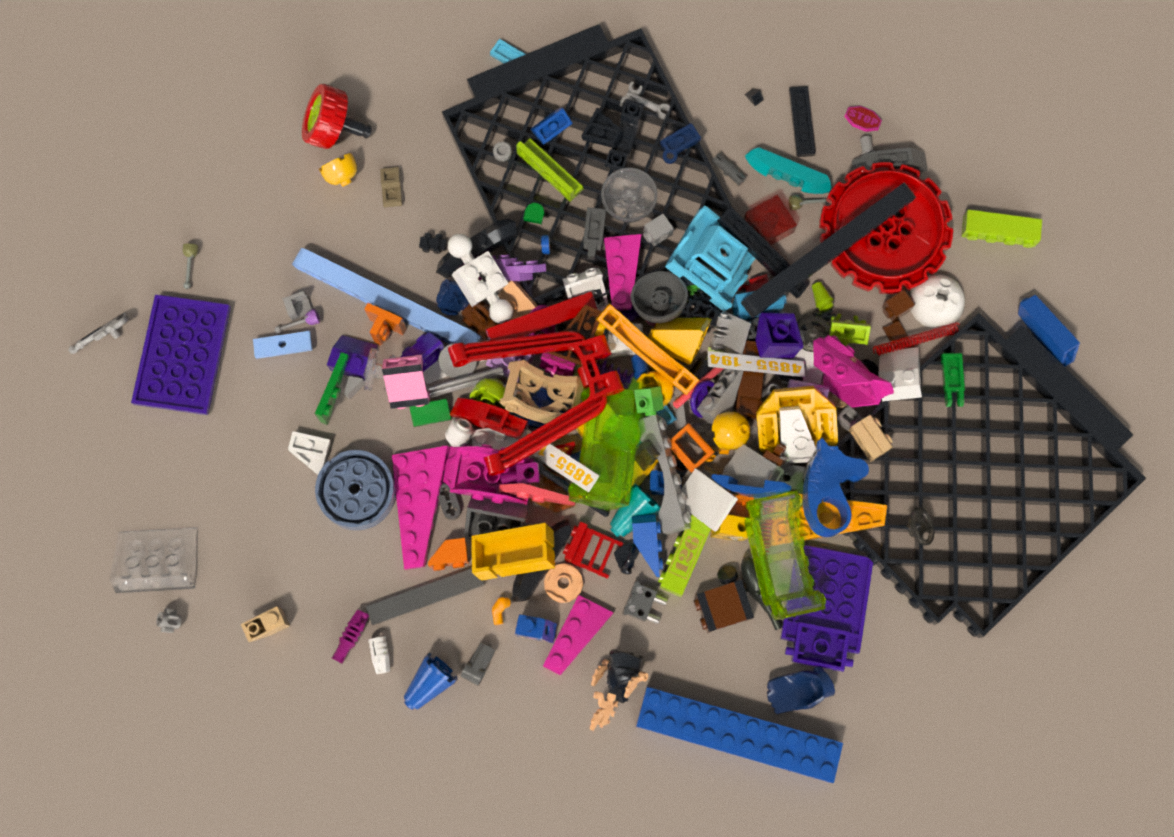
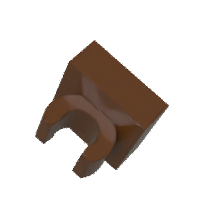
(776, 455)

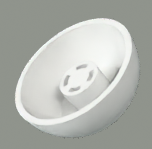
(931, 308)

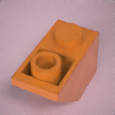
(450, 553)

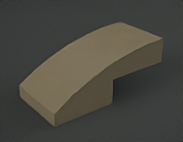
(391, 187)

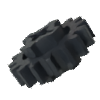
(699, 305)

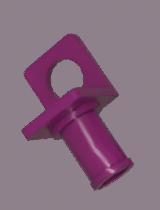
(521, 474)

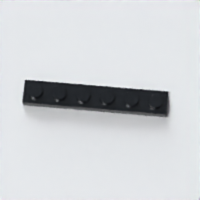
(757, 246)

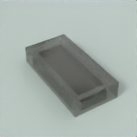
(646, 455)

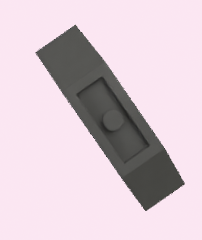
(905, 156)

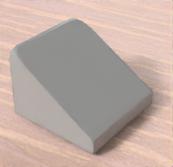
(353, 386)

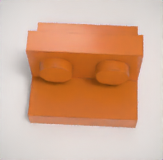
(383, 323)

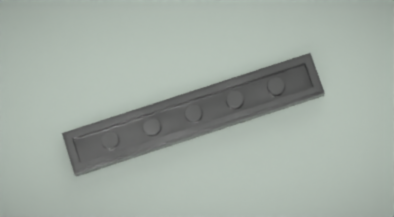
(423, 596)

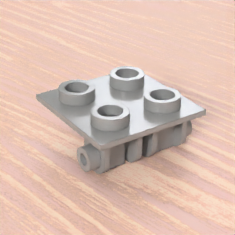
(730, 333)

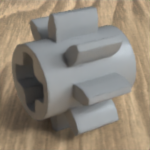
(168, 620)

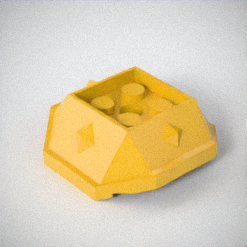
(815, 407)

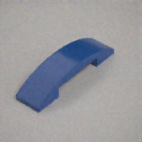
(770, 487)

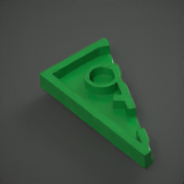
(331, 391)

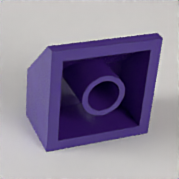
(778, 336)
(428, 347)
(358, 355)

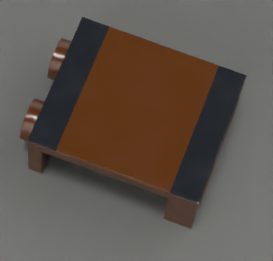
(723, 606)

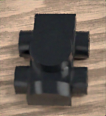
(434, 244)

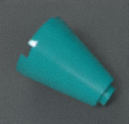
(639, 505)

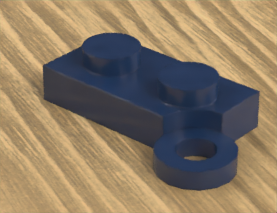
(679, 142)

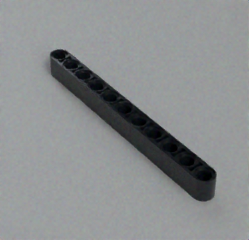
(828, 250)

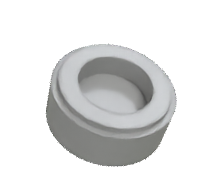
(502, 151)

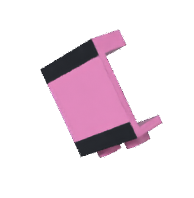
(405, 382)

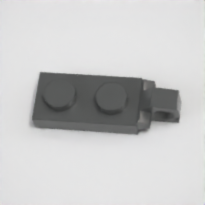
(594, 231)

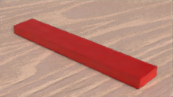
(541, 318)

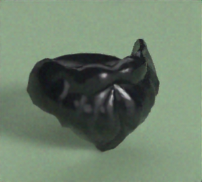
(625, 557)

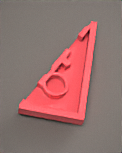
(536, 494)

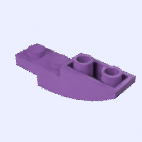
(517, 270)

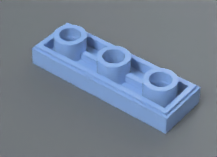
(271, 345)

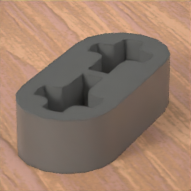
(444, 503)

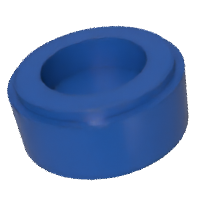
(545, 243)

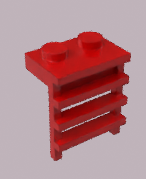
(581, 539)

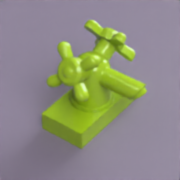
(850, 332)

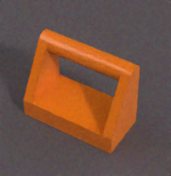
(682, 454)

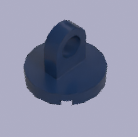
(451, 298)

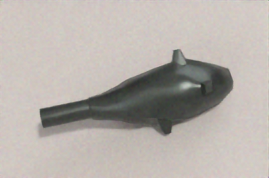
(750, 578)

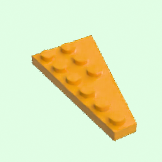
(863, 517)

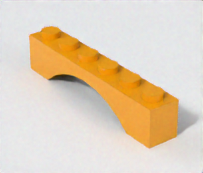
(646, 349)

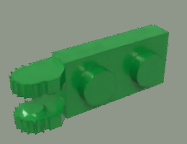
(953, 377)

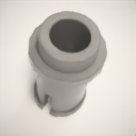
(866, 145)

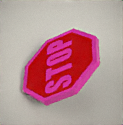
(863, 118)

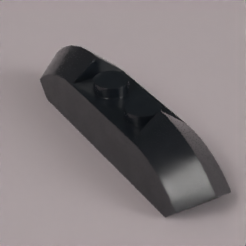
(484, 241)
(526, 583)

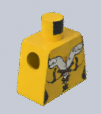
(731, 529)

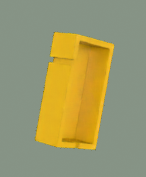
(513, 551)

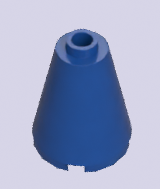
(429, 681)

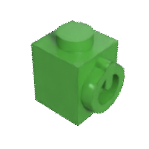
(649, 400)

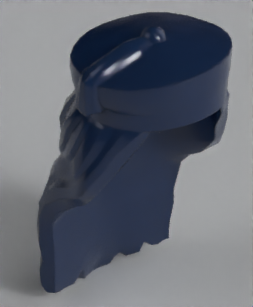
(799, 690)

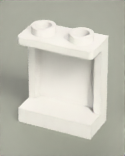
(581, 283)

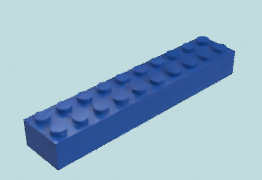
(739, 735)

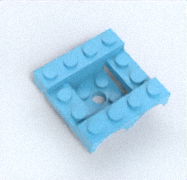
(704, 240)

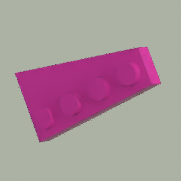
(622, 262)
(579, 628)

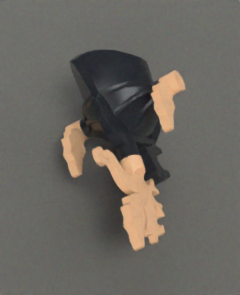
(621, 679)

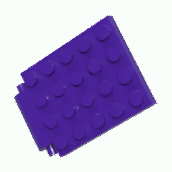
(828, 634)

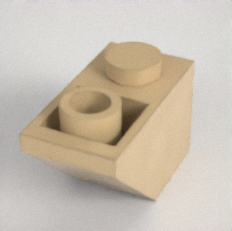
(265, 624)

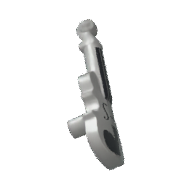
(100, 332)

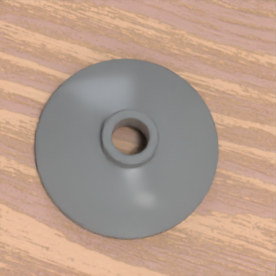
(454, 372)

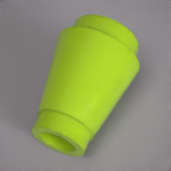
(822, 297)

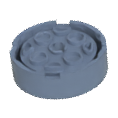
(367, 506)

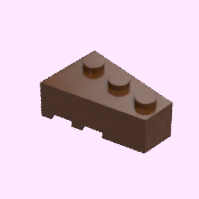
(584, 324)

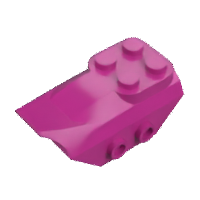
(848, 375)
(468, 475)

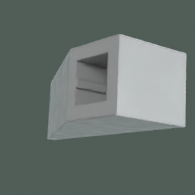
(721, 396)

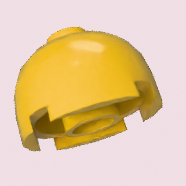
(339, 170)
(653, 379)
(730, 430)

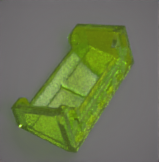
(614, 468)

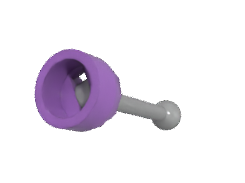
(311, 318)

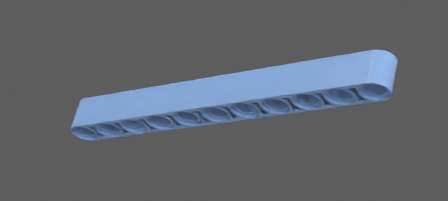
(383, 298)

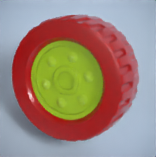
(327, 117)

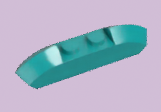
(789, 171)

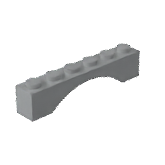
(673, 512)

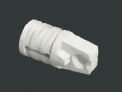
(379, 654)

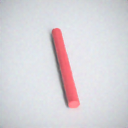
(709, 376)

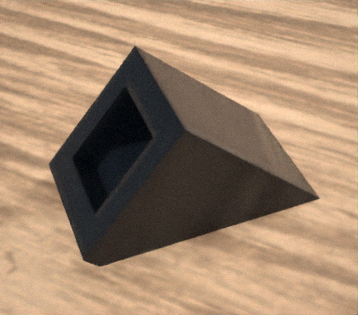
(754, 96)

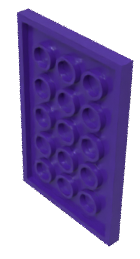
(181, 355)

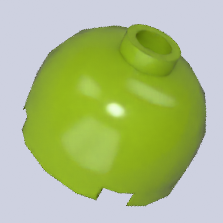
(489, 391)

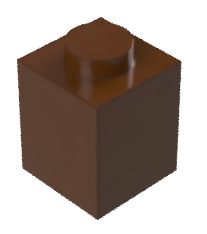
(898, 306)

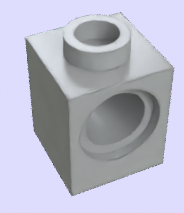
(658, 230)

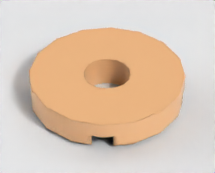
(563, 571)

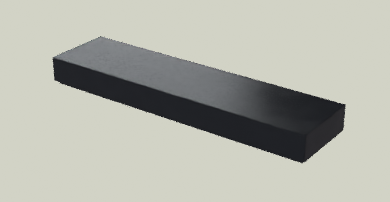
(802, 121)

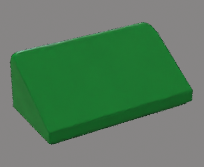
(431, 413)

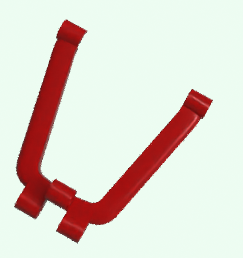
(599, 385)

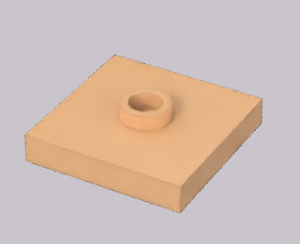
(518, 298)

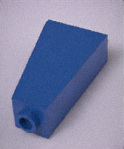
(1048, 330)

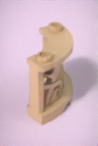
(526, 407)

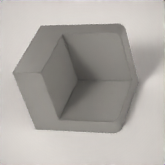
(297, 305)

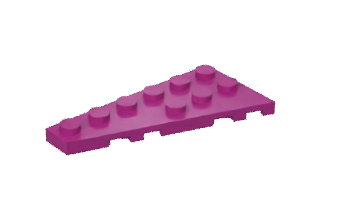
(417, 494)

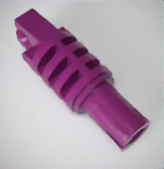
(350, 635)

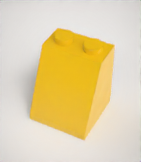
(680, 337)

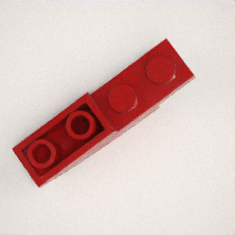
(489, 416)

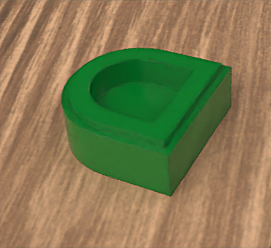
(534, 213)

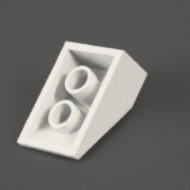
(903, 372)

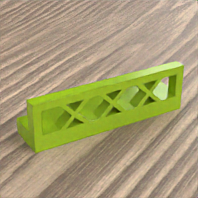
(549, 169)

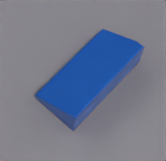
(551, 125)

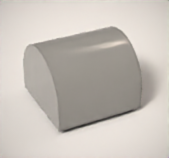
(848, 418)

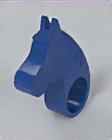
(823, 482)

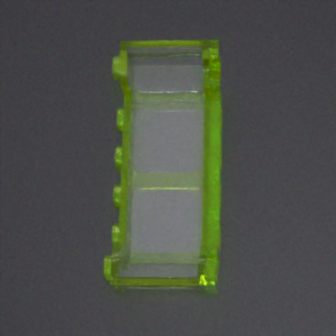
(780, 556)

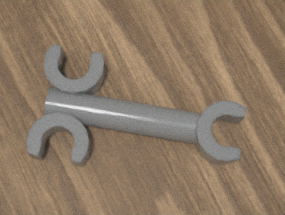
(634, 96)

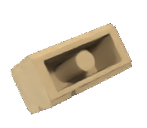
(871, 438)

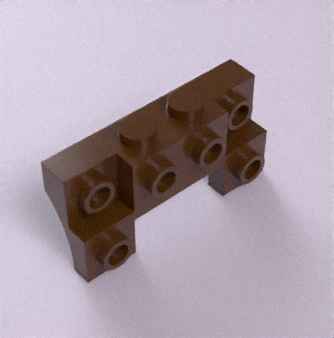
(750, 387)

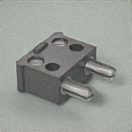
(638, 601)

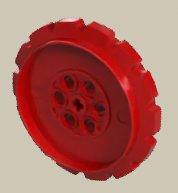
(915, 253)

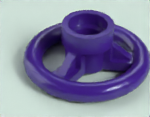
(698, 396)

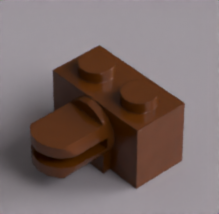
(478, 318)

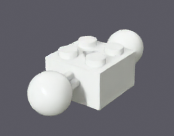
(492, 278)

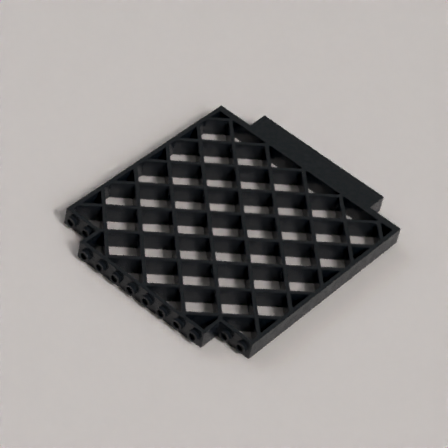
(543, 69)
(1063, 394)

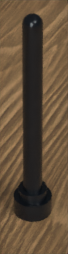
(560, 482)

